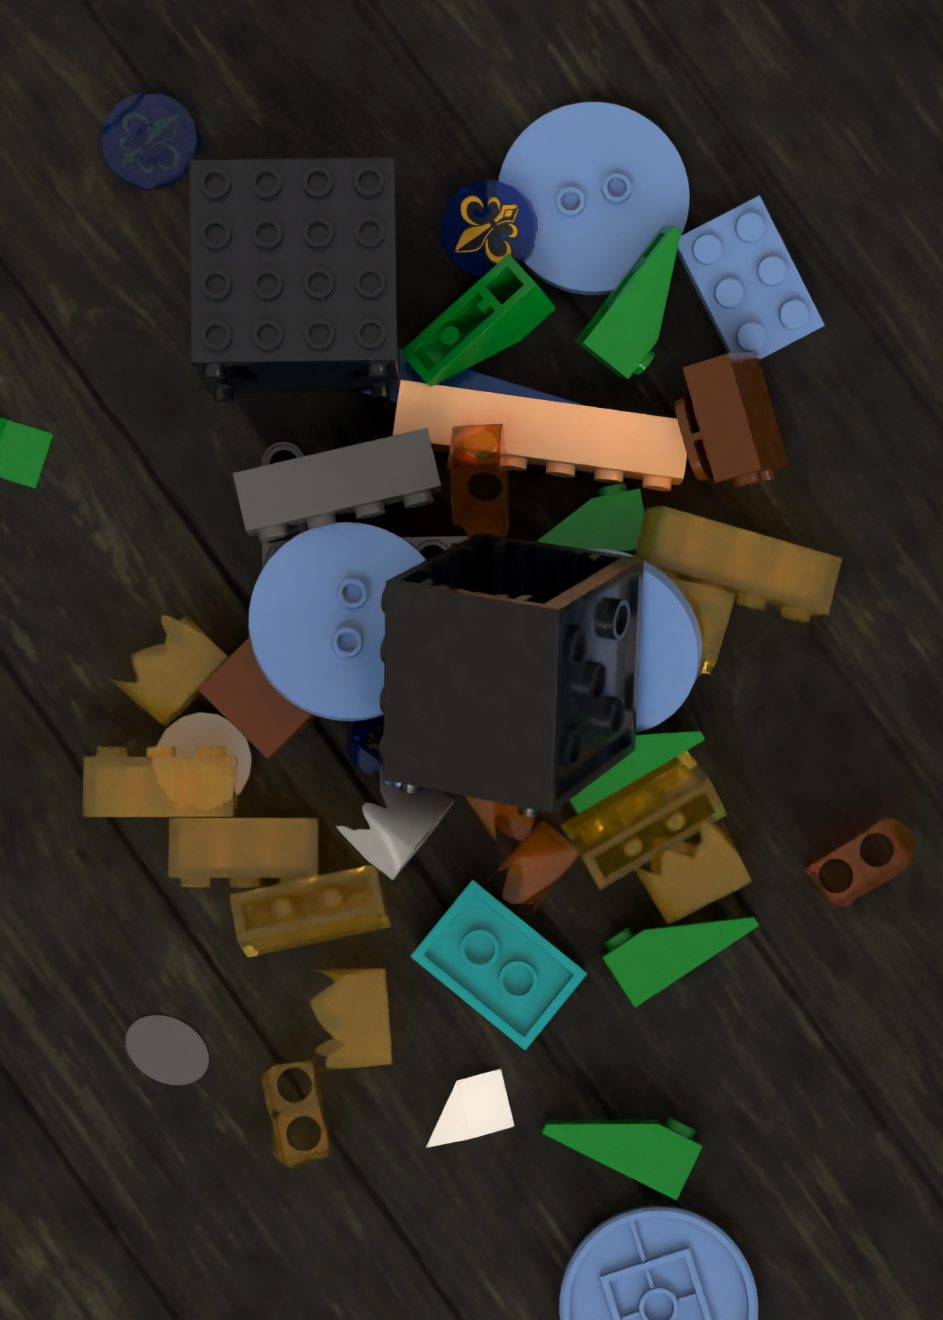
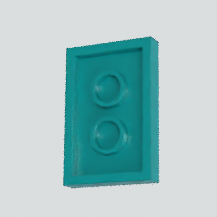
(498, 965)

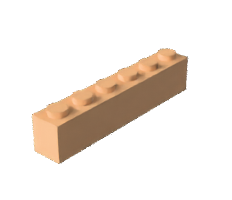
(552, 433)

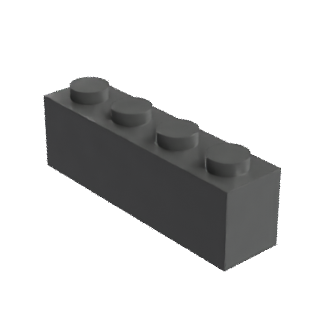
(338, 483)

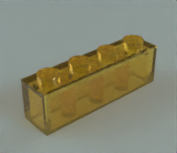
(739, 562)

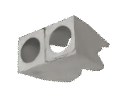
(399, 829)

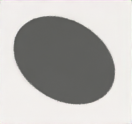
(167, 1050)

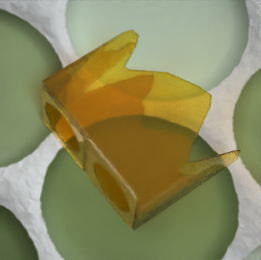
(173, 670)
(694, 875)
(356, 1017)
(289, 1111)

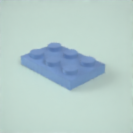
(748, 281)

